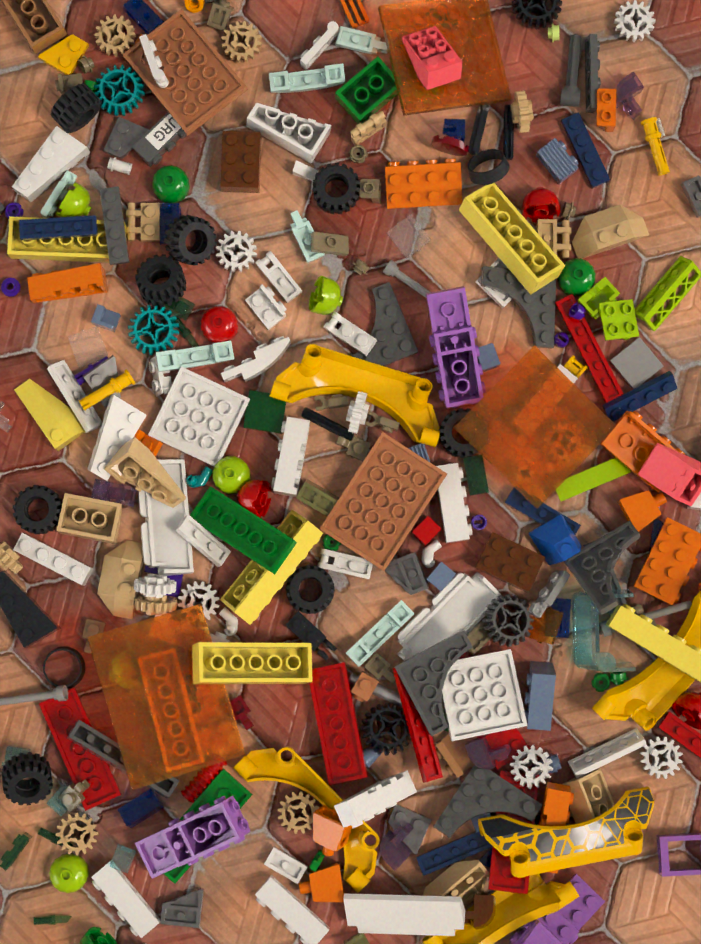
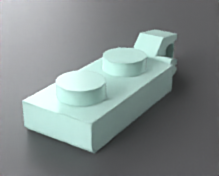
(360, 41)
(58, 193)
(302, 231)

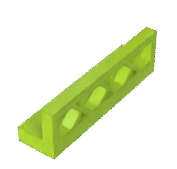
(666, 289)

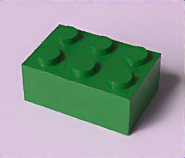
(367, 91)

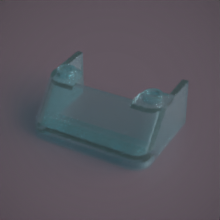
(586, 635)

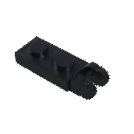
(309, 633)

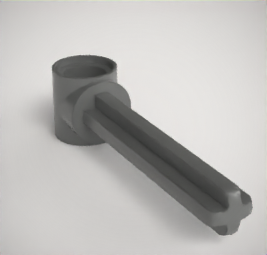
(570, 93)

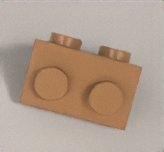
(454, 754)

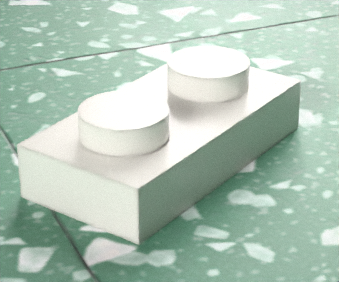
(285, 865)

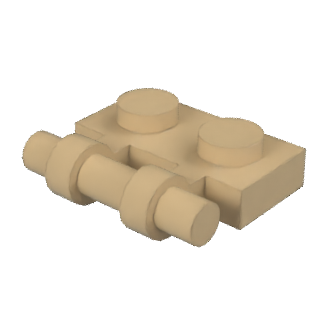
(368, 128)
(149, 222)
(548, 232)

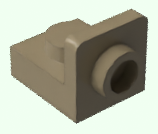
(220, 14)
(66, 82)
(370, 189)

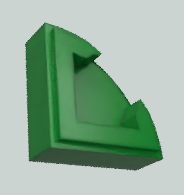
(316, 860)

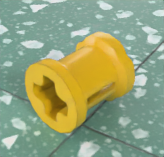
(575, 367)

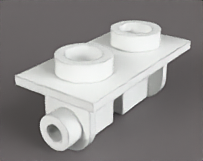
(159, 382)

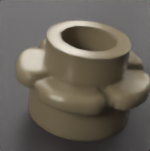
(86, 64)
(358, 149)
(568, 210)
(361, 267)

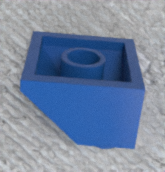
(555, 540)

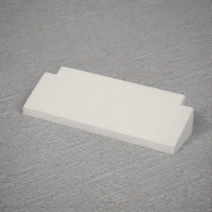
(160, 542)
(453, 609)
(405, 914)

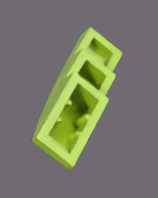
(591, 478)

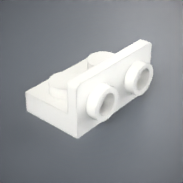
(266, 307)

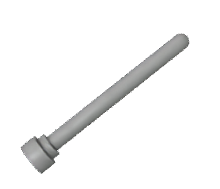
(393, 270)
(607, 631)
(59, 693)

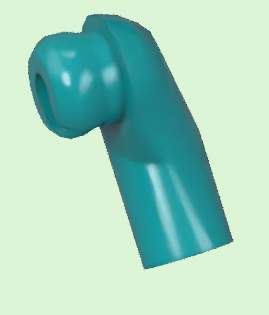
(199, 480)

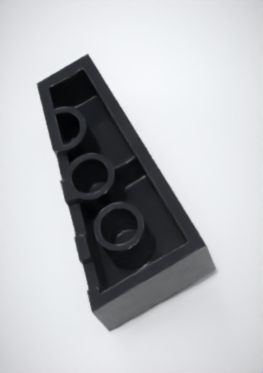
(23, 612)

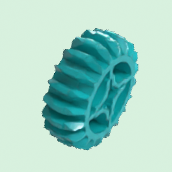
(116, 97)
(145, 330)

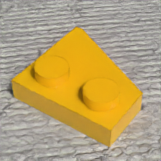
(65, 54)

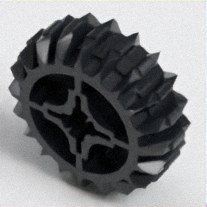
(544, 15)
(382, 722)

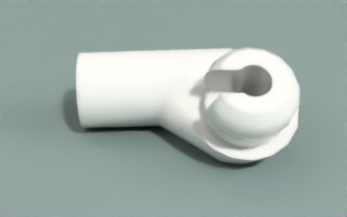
(428, 553)
(231, 622)

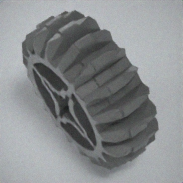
(519, 632)

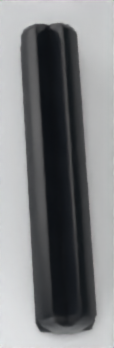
(478, 129)
(508, 133)
(327, 423)

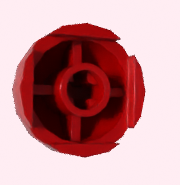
(540, 204)
(219, 324)
(254, 497)
(689, 706)

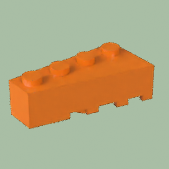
(68, 283)
(556, 806)

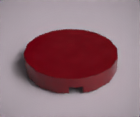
(450, 145)

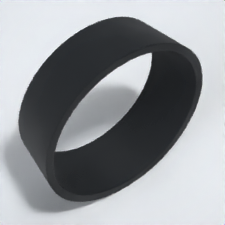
(490, 176)
(81, 662)

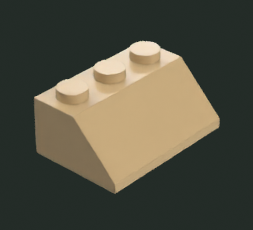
(90, 518)
(590, 796)

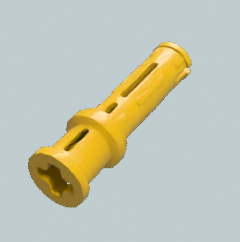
(653, 137)
(115, 385)

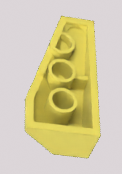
(51, 414)

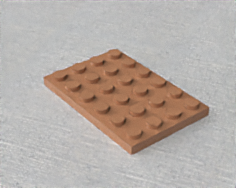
(196, 73)
(383, 501)

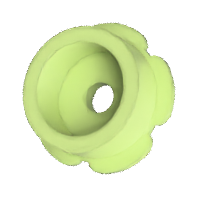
(553, 32)

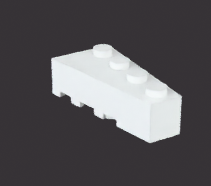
(117, 428)
(291, 456)
(374, 799)

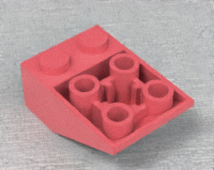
(432, 57)
(673, 473)

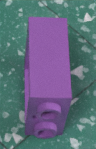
(663, 854)

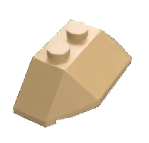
(608, 230)
(118, 576)
(460, 880)

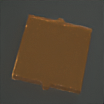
(547, 626)

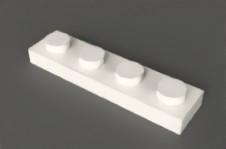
(72, 393)
(607, 753)

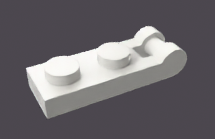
(319, 45)
(154, 61)
(279, 277)
(350, 334)
(345, 564)

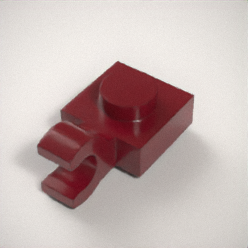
(240, 710)

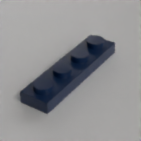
(585, 150)
(58, 227)
(640, 396)
(541, 514)
(452, 852)

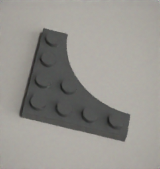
(537, 306)
(389, 329)
(596, 562)
(425, 677)
(483, 794)

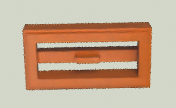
(359, 22)

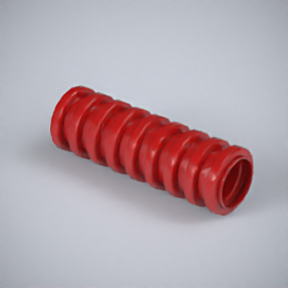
(201, 780)

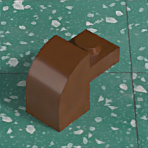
(483, 911)

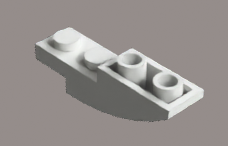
(265, 358)

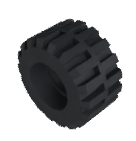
(76, 108)
(332, 173)
(203, 243)
(159, 268)
(447, 439)
(22, 505)
(322, 577)
(27, 767)

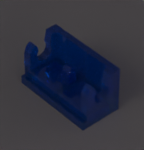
(142, 15)
(454, 128)
(168, 213)
(564, 606)
(140, 808)

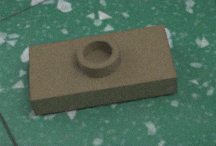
(329, 243)
(478, 637)

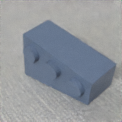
(540, 695)

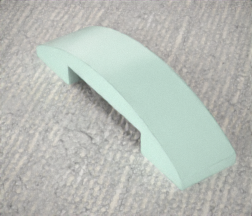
(307, 80)
(195, 356)
(380, 633)

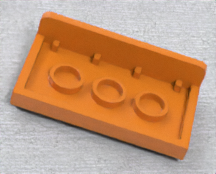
(423, 184)
(633, 442)
(669, 562)

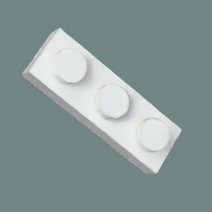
(203, 540)

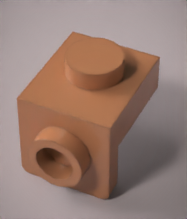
(364, 687)

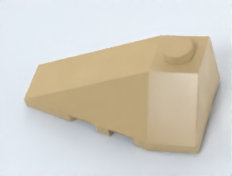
(139, 467)

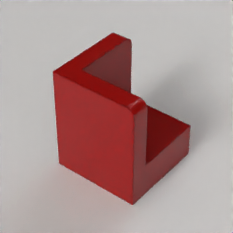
(426, 530)

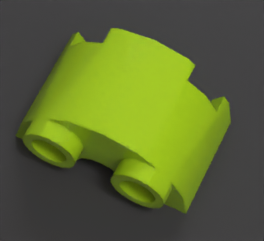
(601, 292)

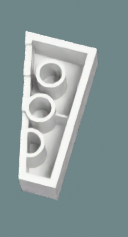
(289, 131)
(49, 164)

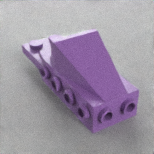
(454, 348)
(194, 836)
(564, 924)

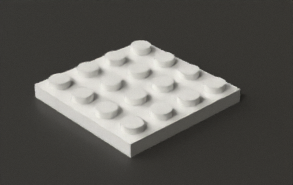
(199, 417)
(482, 696)

